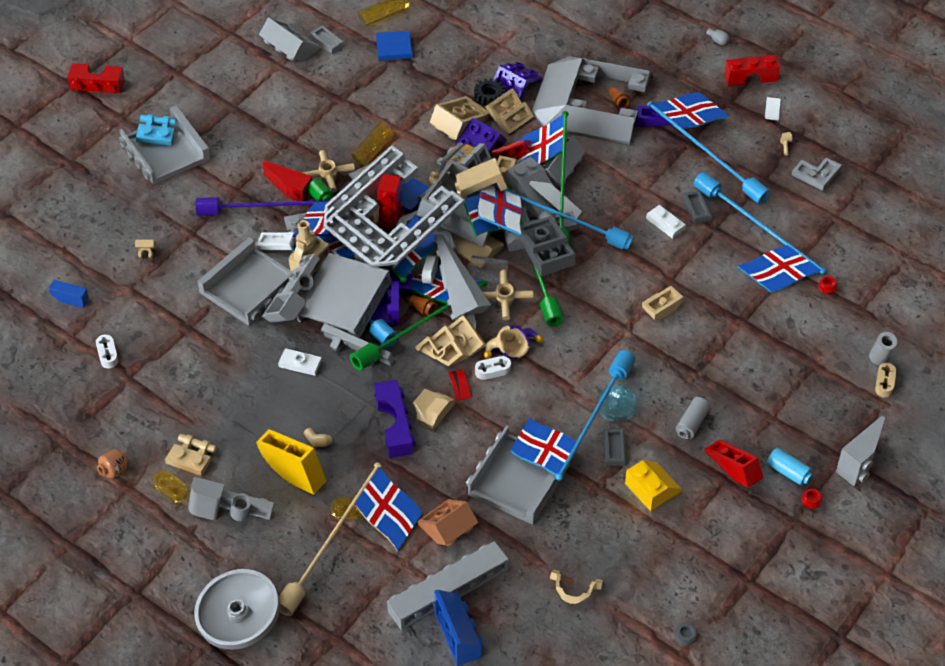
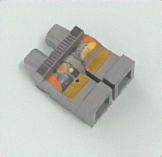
(465, 155)

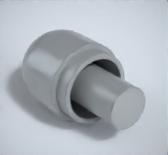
(718, 36)

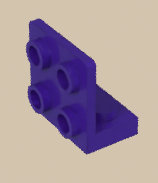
(516, 77)
(478, 133)
(389, 306)

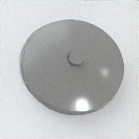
(237, 609)

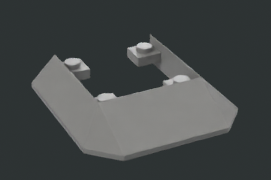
(557, 93)
(349, 212)

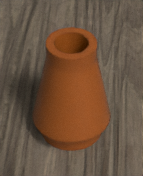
(620, 99)
(423, 305)

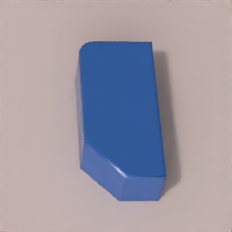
(69, 293)

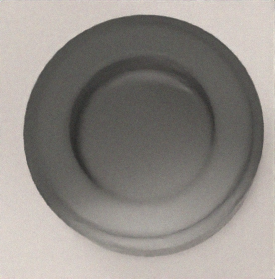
(685, 634)

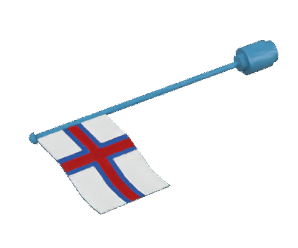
(505, 209)

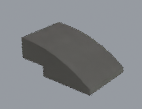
(547, 246)

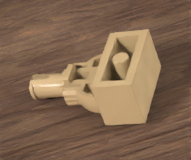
(306, 245)

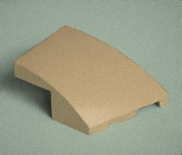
(453, 342)

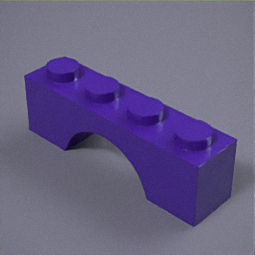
(397, 437)

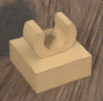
(145, 245)

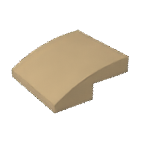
(509, 111)

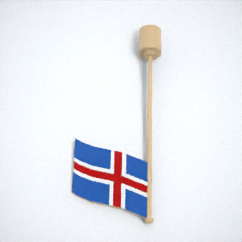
(383, 507)

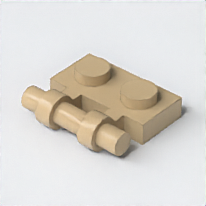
(188, 459)

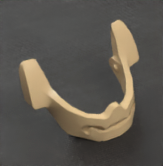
(555, 575)

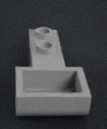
(514, 240)
(288, 303)
(209, 496)

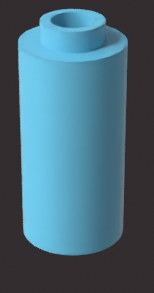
(789, 466)

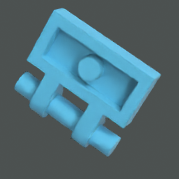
(155, 134)

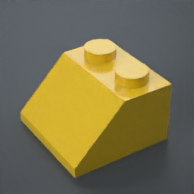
(651, 484)

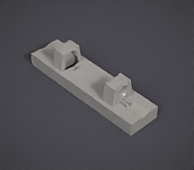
(342, 338)

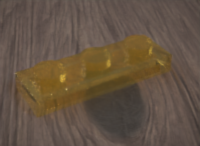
(382, 10)
(372, 144)

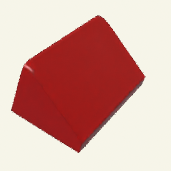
(514, 149)

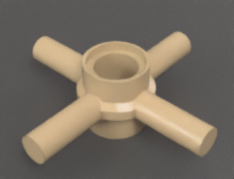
(328, 171)
(505, 295)

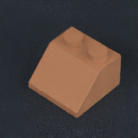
(448, 521)

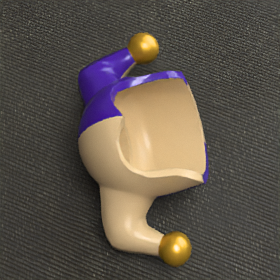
(512, 341)

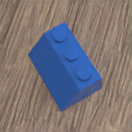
(457, 627)

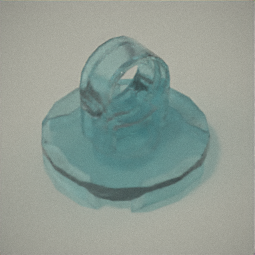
(618, 404)

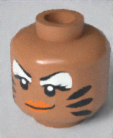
(112, 463)

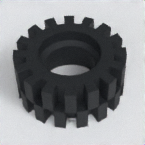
(488, 87)

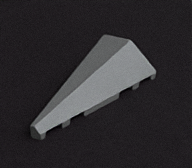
(463, 292)

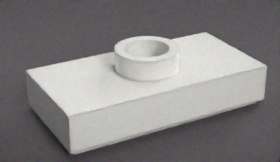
(276, 241)
(300, 362)

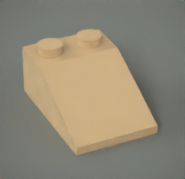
(455, 115)

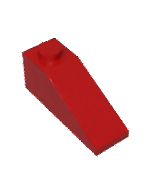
(288, 181)
(736, 463)

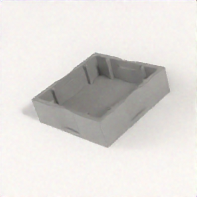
(459, 221)

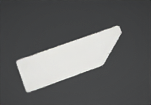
(550, 193)

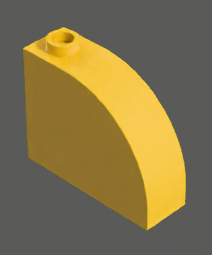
(292, 461)

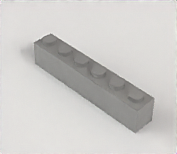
(457, 578)

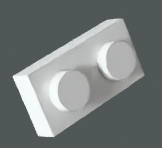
(665, 221)

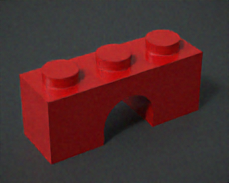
(740, 68)
(108, 81)
(388, 201)

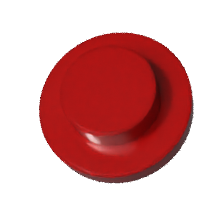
(828, 284)
(811, 498)

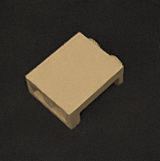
(479, 178)

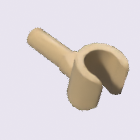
(785, 139)

